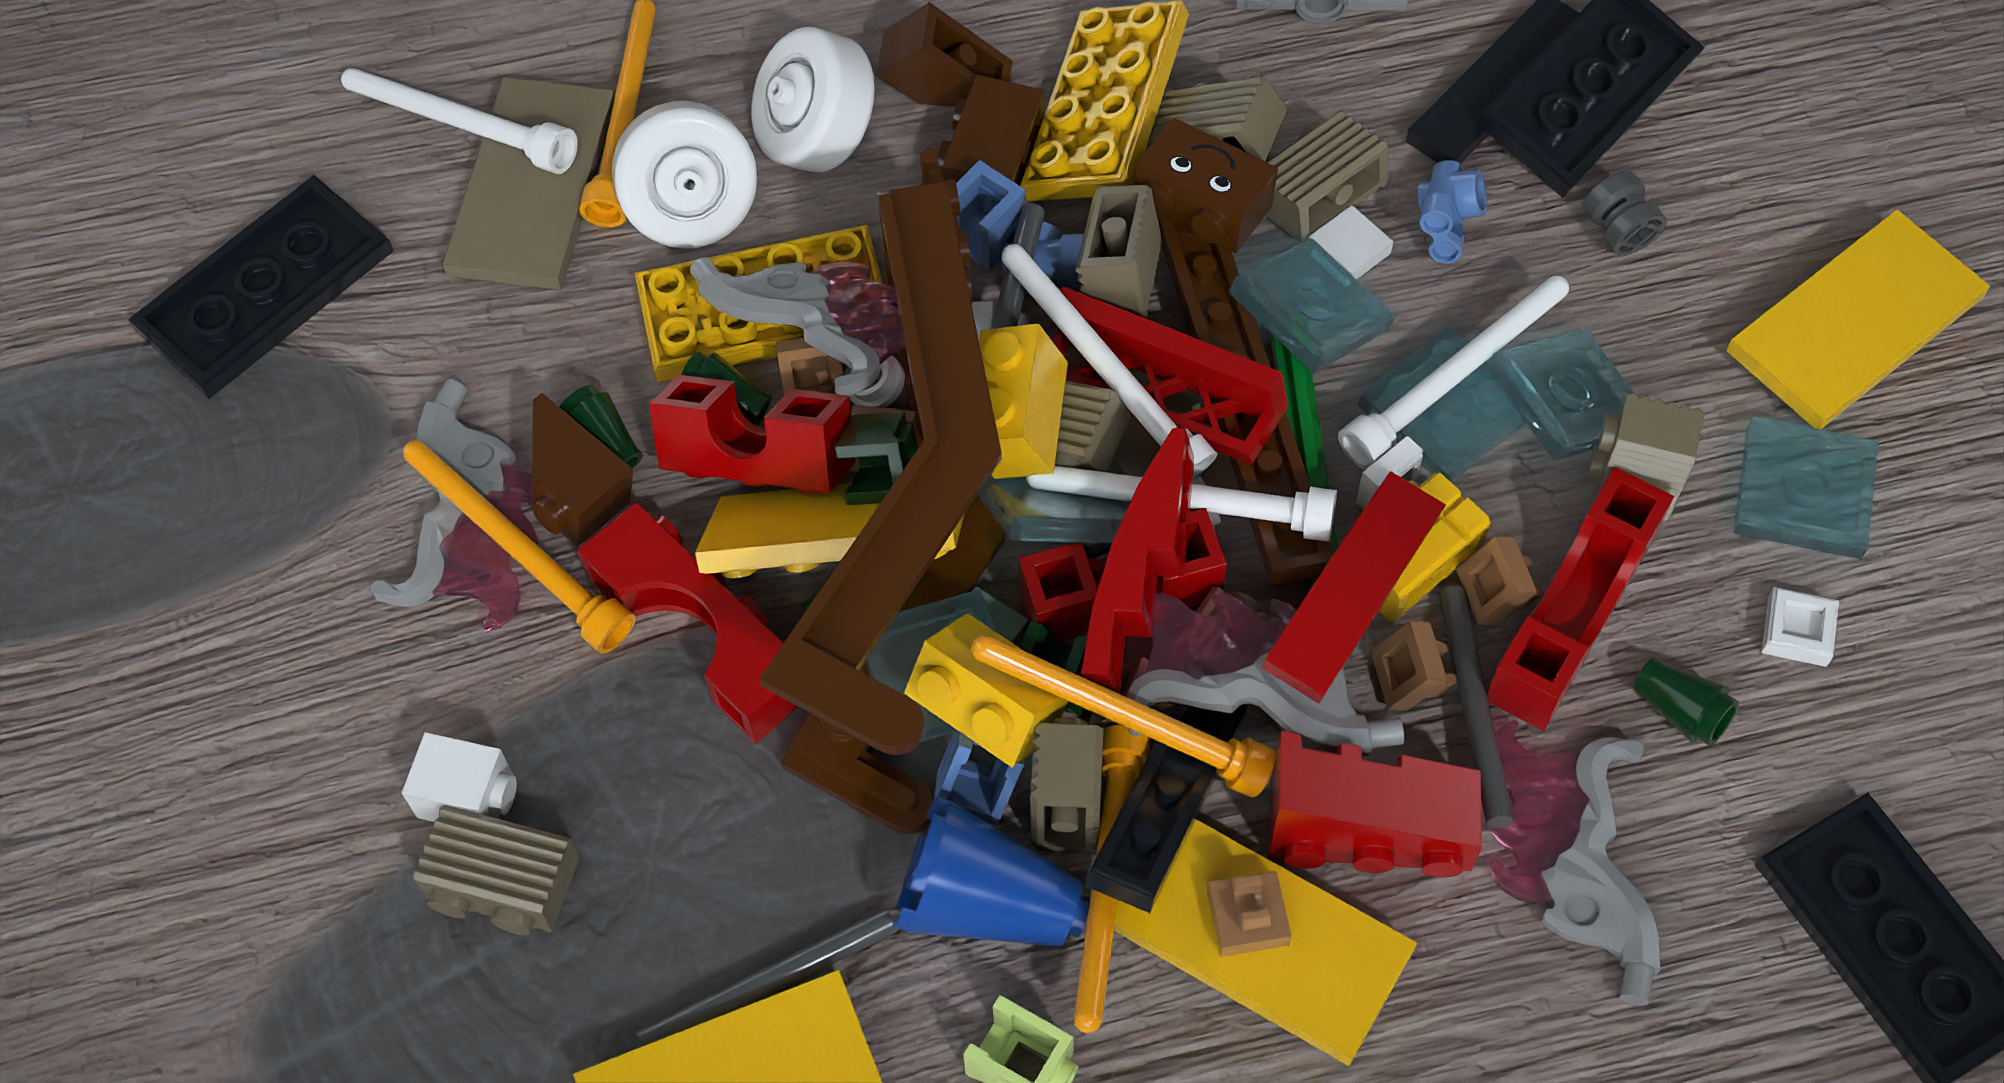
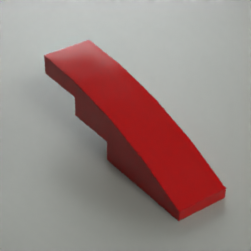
(1146, 546)
(1353, 587)

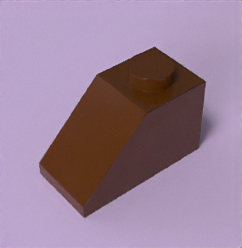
(936, 58)
(574, 475)

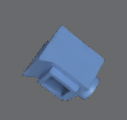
(985, 222)
(974, 786)

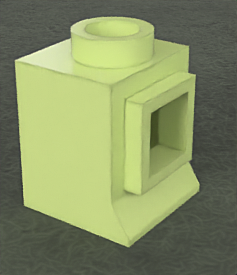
(1016, 1028)

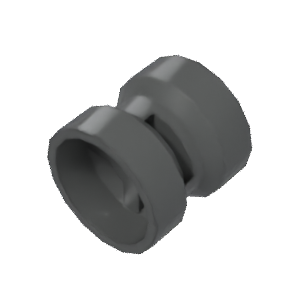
(1624, 213)

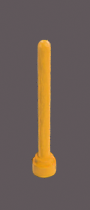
(599, 200)
(601, 620)
(1121, 764)
(1242, 764)

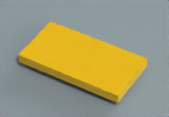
(1105, 100)
(1857, 319)
(684, 322)
(784, 531)
(1318, 987)
(785, 1038)

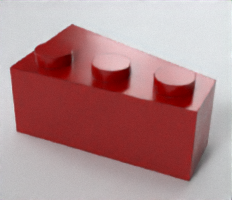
(1372, 811)

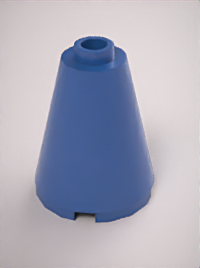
(986, 885)

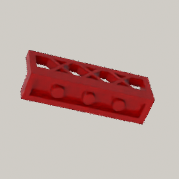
(1185, 365)

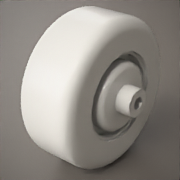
(812, 100)
(684, 174)

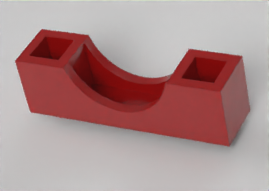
(651, 571)
(1579, 599)

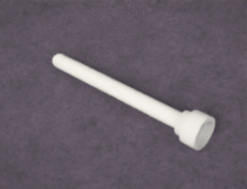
(546, 145)
(1099, 354)
(1373, 435)
(1307, 512)

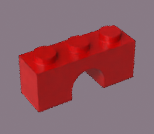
(707, 435)
(1063, 583)

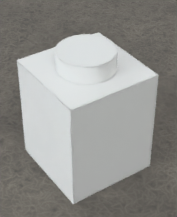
(460, 777)

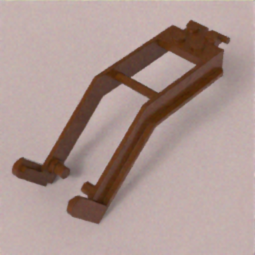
(894, 555)

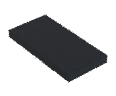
(1588, 88)
(261, 286)
(1895, 939)

